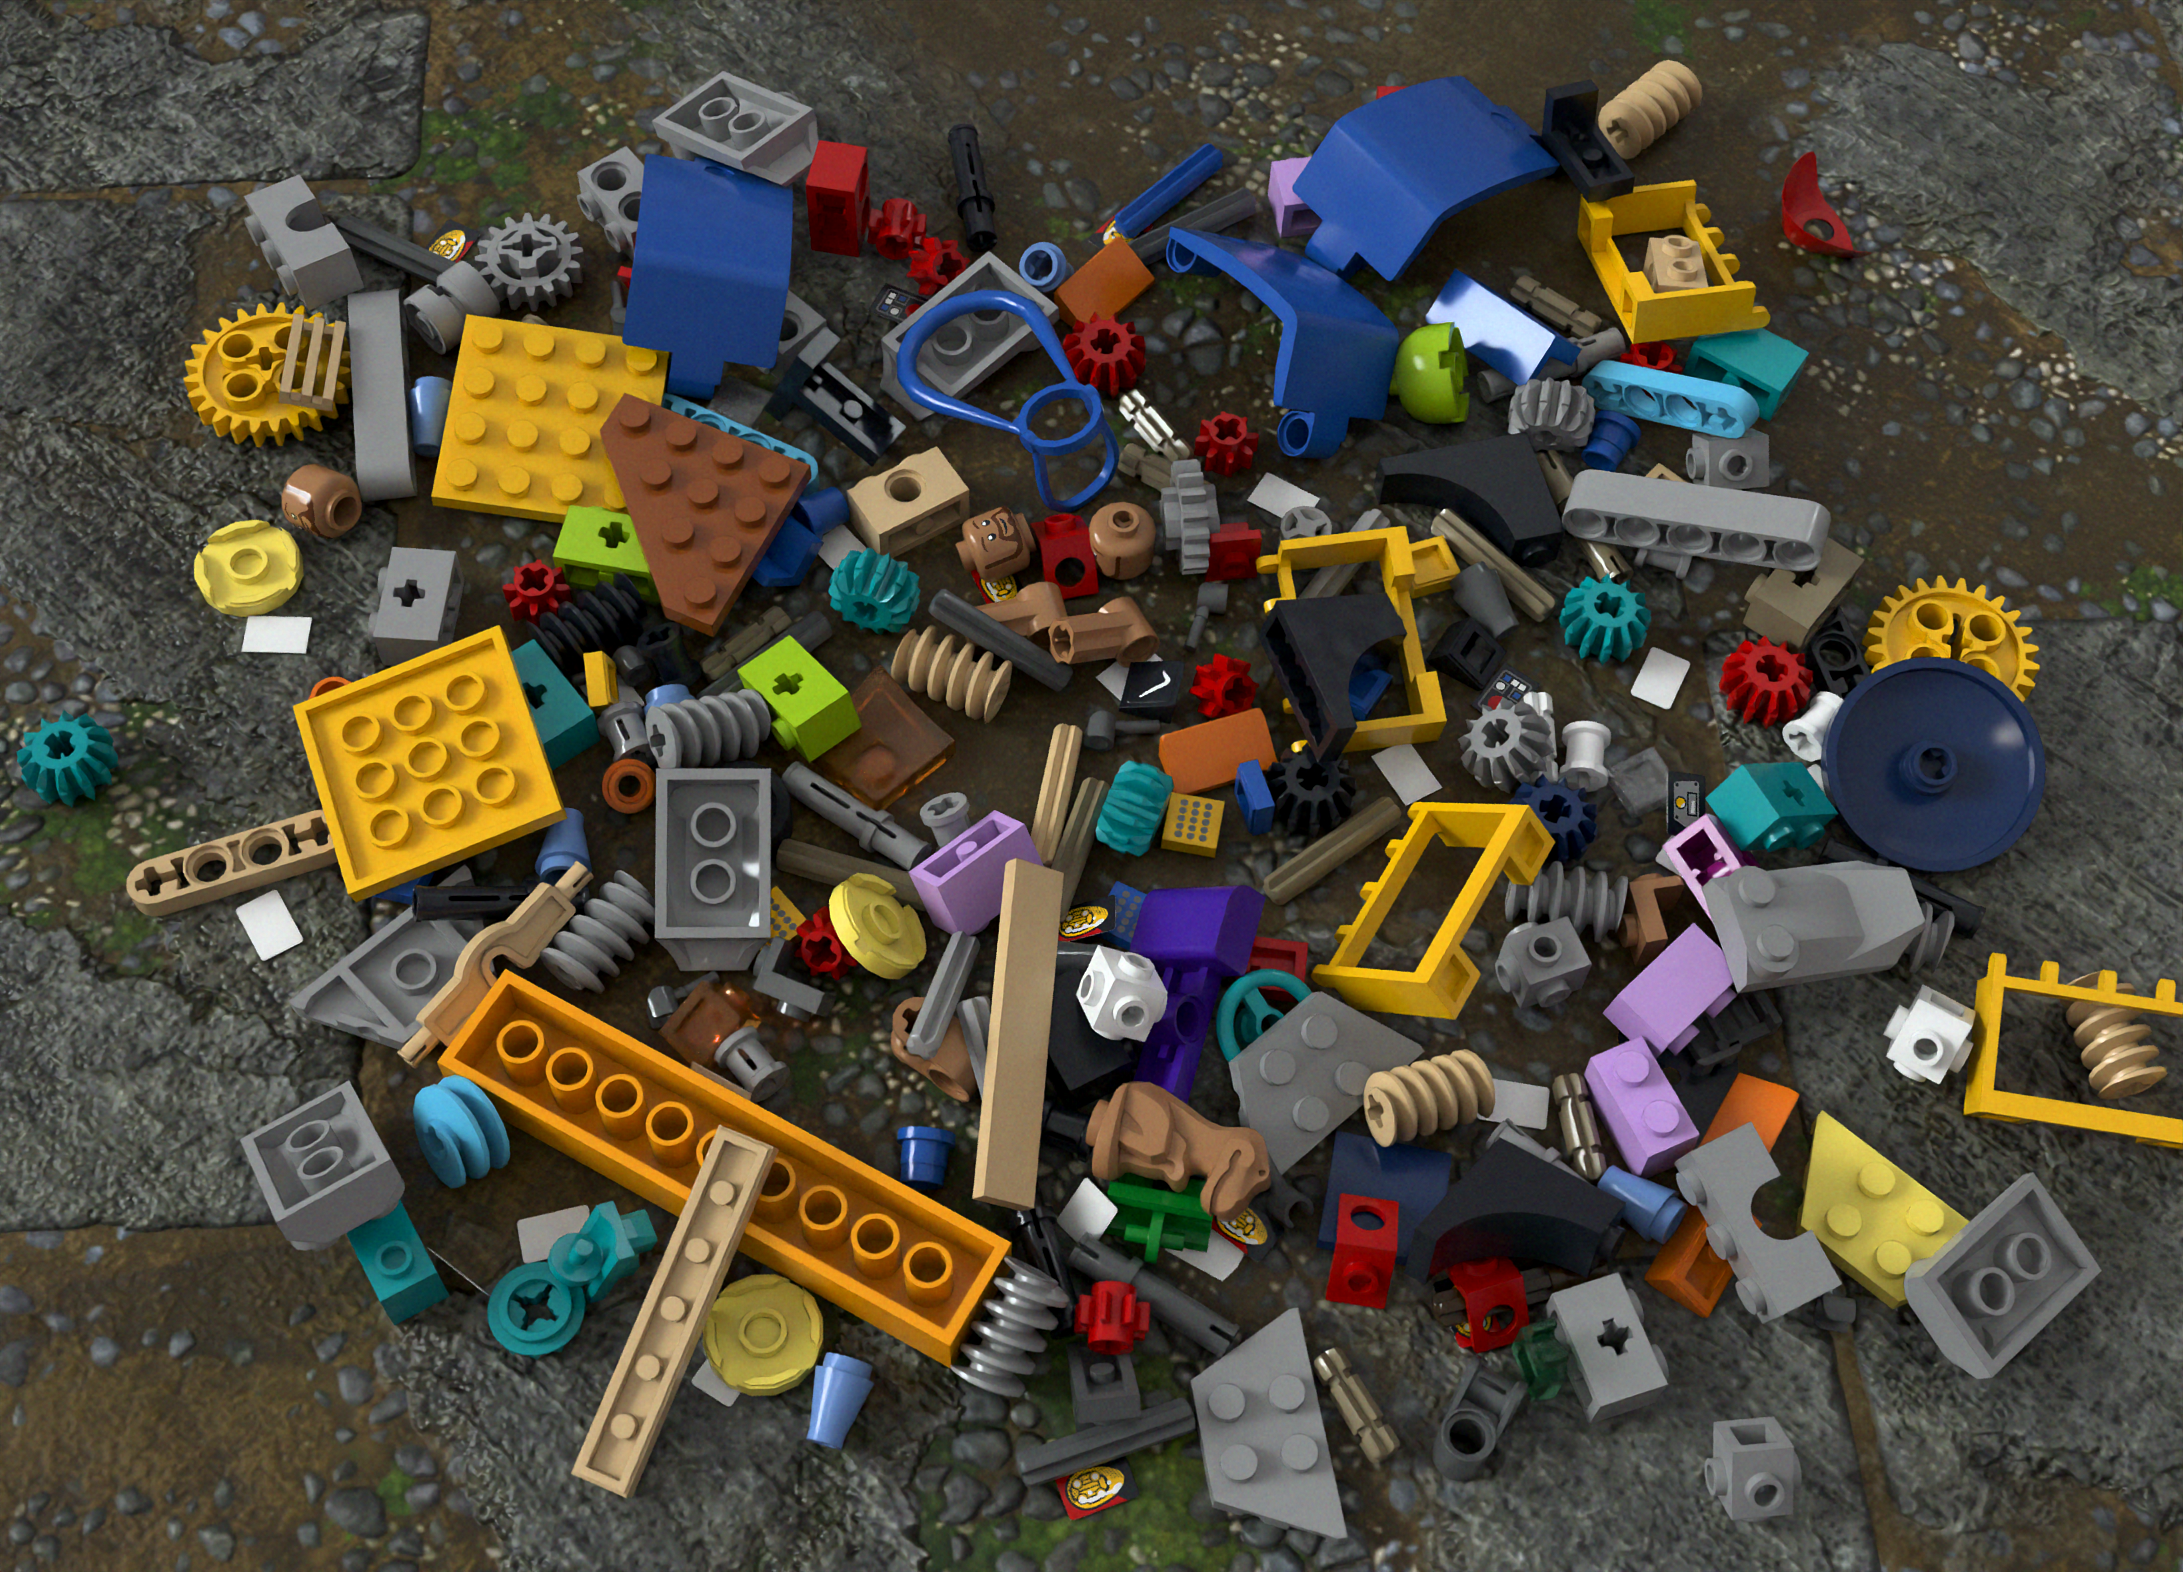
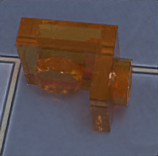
(708, 1020)

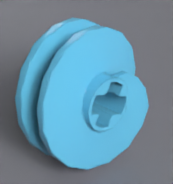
(459, 1131)

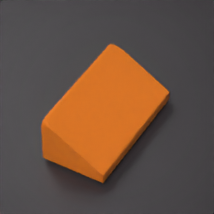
(1103, 285)
(1211, 752)
(1755, 1101)
(1689, 1267)

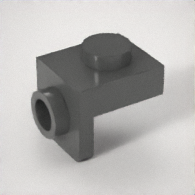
(795, 997)

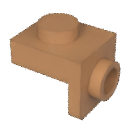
(1641, 919)

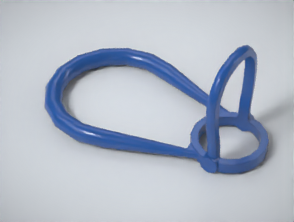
(1071, 388)

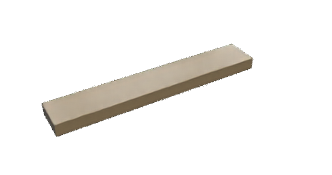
(1018, 1036)
(674, 1312)

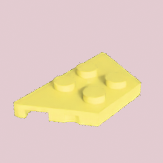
(1869, 1211)

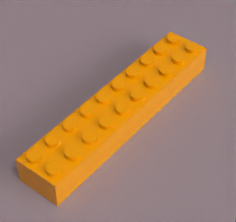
(650, 1126)

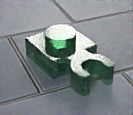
(1540, 1359)

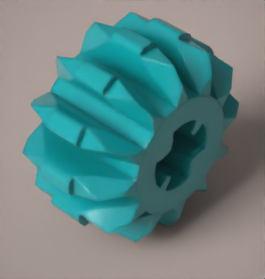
(874, 591)
(1605, 619)
(67, 758)
(1134, 808)

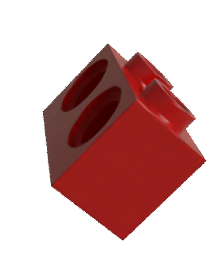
(838, 198)

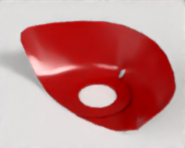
(1805, 202)

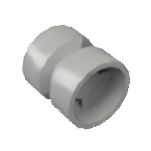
(441, 311)

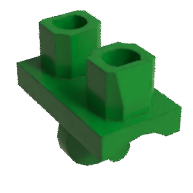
(1159, 1216)

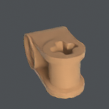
(950, 1068)

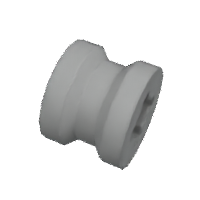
(1304, 523)

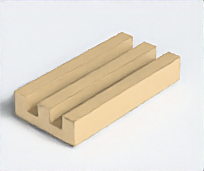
(317, 332)

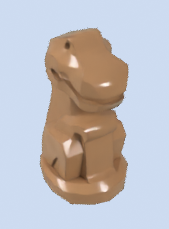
(1166, 1140)

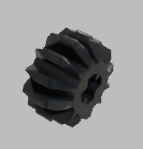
(1330, 793)

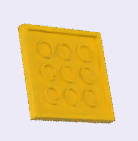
(531, 417)
(428, 763)

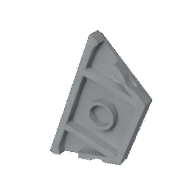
(390, 976)
(1312, 1073)
(1267, 1433)

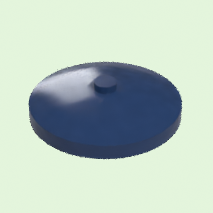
(1933, 765)

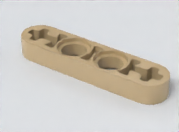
(240, 871)

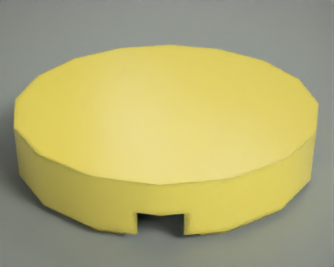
(248, 568)
(876, 926)
(763, 1335)

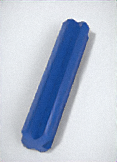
(1168, 191)

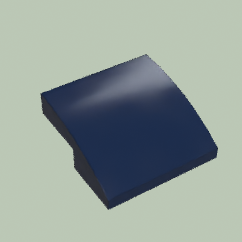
(1395, 1173)

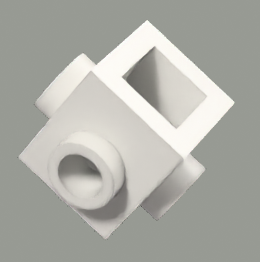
(1121, 994)
(1930, 1036)

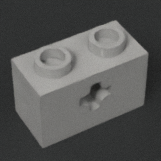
(417, 603)
(1601, 1379)

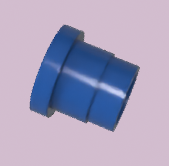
(1610, 440)
(821, 511)
(924, 1156)

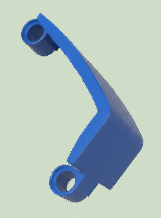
(1406, 167)
(708, 269)
(1333, 343)

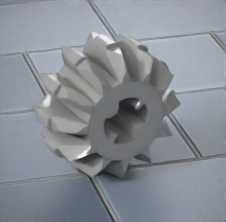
(1552, 414)
(1506, 745)

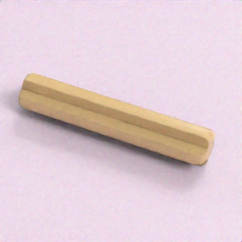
(1056, 791)

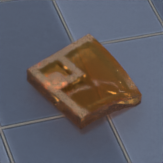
(891, 748)

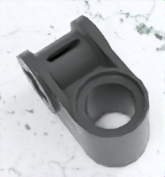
(1479, 1411)

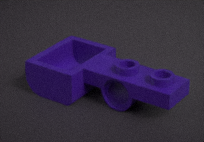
(1192, 942)

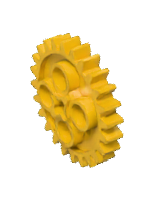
(241, 371)
(1899, 634)

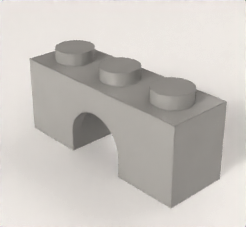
(299, 245)
(1771, 1272)

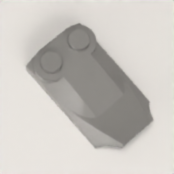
(742, 128)
(969, 346)
(713, 866)
(1812, 921)
(324, 1169)
(2000, 1279)

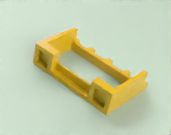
(1674, 313)
(1398, 571)
(1446, 975)
(1987, 1103)

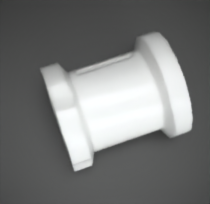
(1807, 734)
(1585, 755)

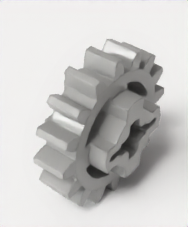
(531, 261)
(1189, 516)

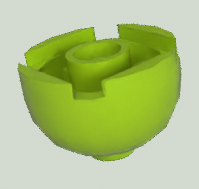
(1431, 374)

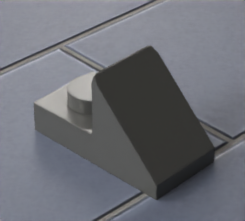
(1101, 1387)

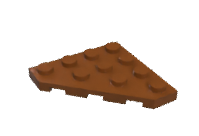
(698, 505)

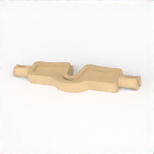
(517, 938)

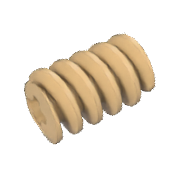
(1649, 107)
(951, 674)
(2112, 1044)
(1428, 1096)

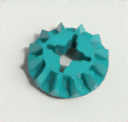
(530, 1285)

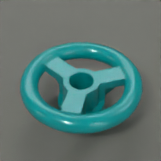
(1248, 1021)

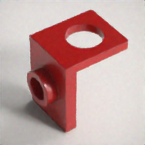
(1061, 538)
(1233, 552)
(1363, 1257)
(1487, 1284)

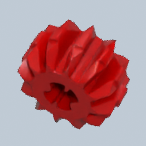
(1106, 353)
(1765, 682)

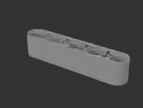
(381, 395)
(1697, 520)

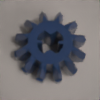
(1571, 816)

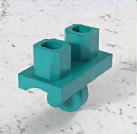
(602, 1250)

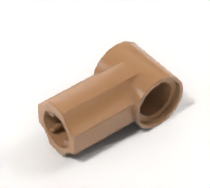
(1028, 613)
(1113, 632)

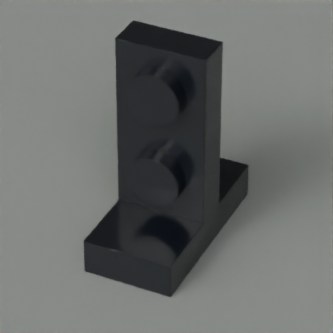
(1580, 145)
(834, 401)

